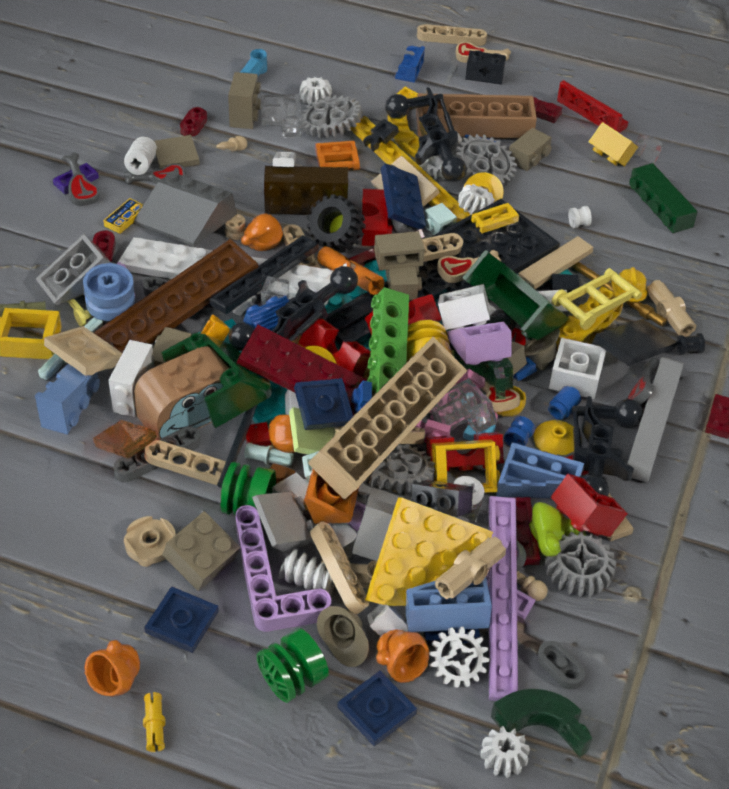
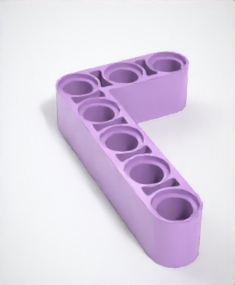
(262, 579)

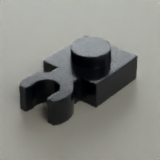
(382, 132)

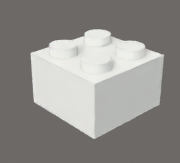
(464, 307)
(578, 367)

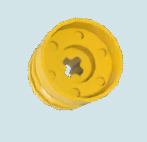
(421, 332)

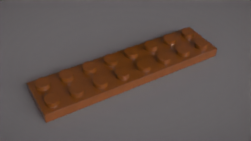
(178, 297)

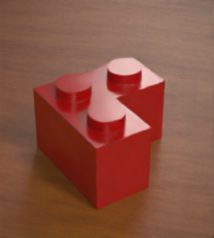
(587, 508)

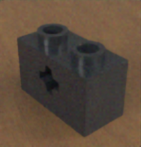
(485, 67)
(443, 497)

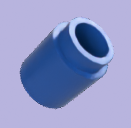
(562, 403)

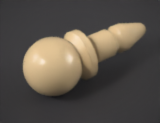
(233, 144)
(535, 588)

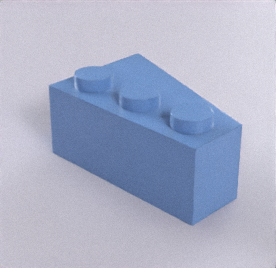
(65, 399)
(534, 473)
(431, 612)

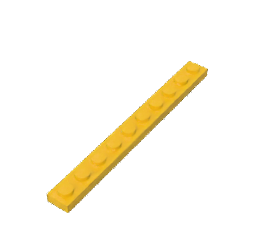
(391, 152)

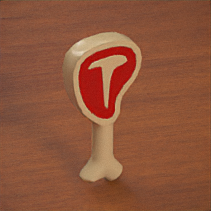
(464, 48)
(453, 268)
(510, 402)

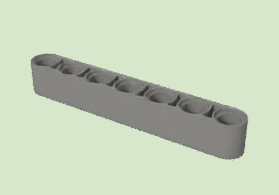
(654, 418)

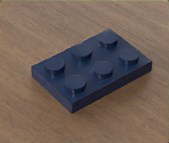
(403, 196)

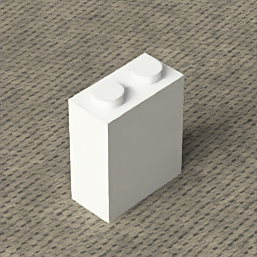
(131, 366)

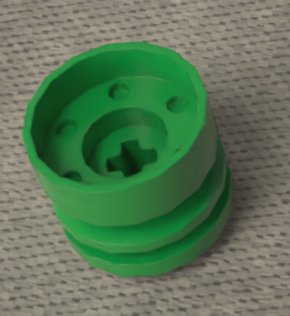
(240, 487)
(292, 665)

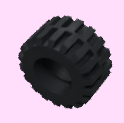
(325, 213)

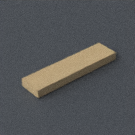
(556, 262)

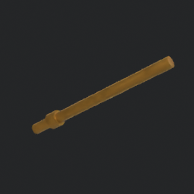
(644, 310)

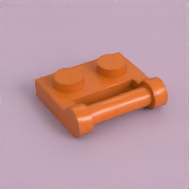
(337, 151)

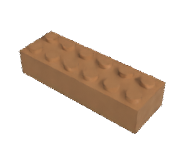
(486, 114)

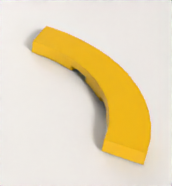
(405, 138)

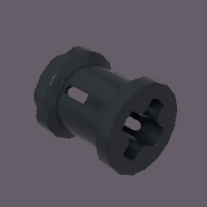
(698, 343)

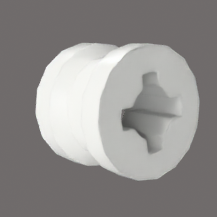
(579, 217)

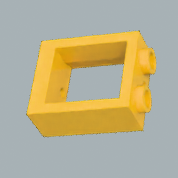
(27, 346)
(491, 455)

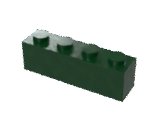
(663, 198)

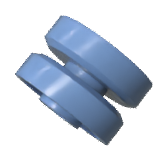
(108, 291)

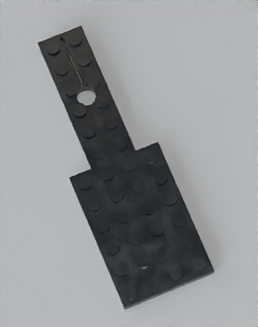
(517, 246)

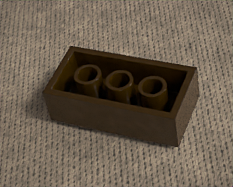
(300, 187)

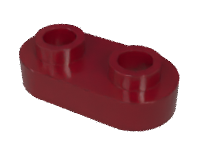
(193, 121)
(105, 242)

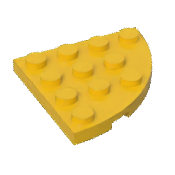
(419, 550)

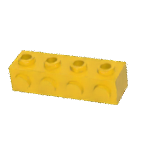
(572, 329)

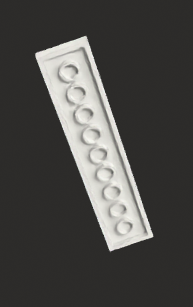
(169, 260)

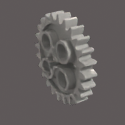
(331, 116)
(486, 156)
(402, 469)

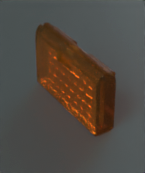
(124, 438)

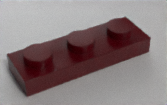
(523, 531)

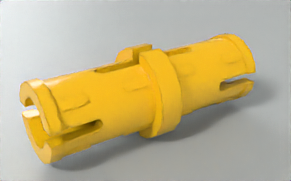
(154, 722)

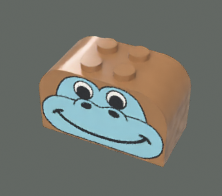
(175, 391)

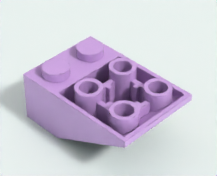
(482, 342)

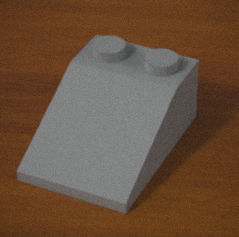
(65, 275)
(284, 520)

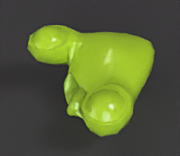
(548, 526)

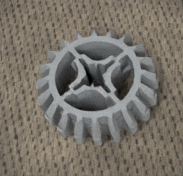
(582, 565)

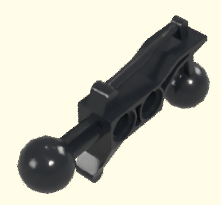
(434, 136)
(301, 310)
(599, 456)

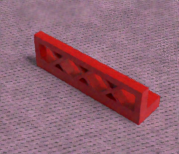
(590, 107)

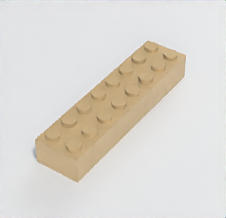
(387, 418)

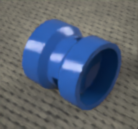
(520, 431)

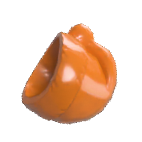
(262, 233)
(281, 434)
(403, 654)
(112, 669)

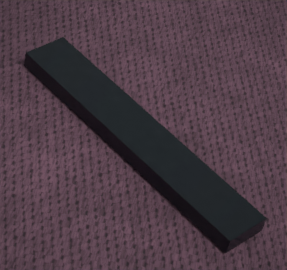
(254, 281)

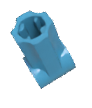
(257, 62)

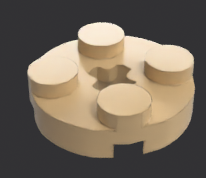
(136, 536)

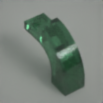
(496, 373)
(546, 709)

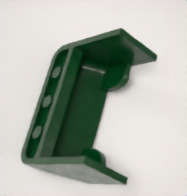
(515, 297)
(241, 386)

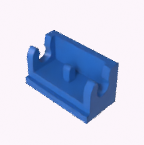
(411, 64)

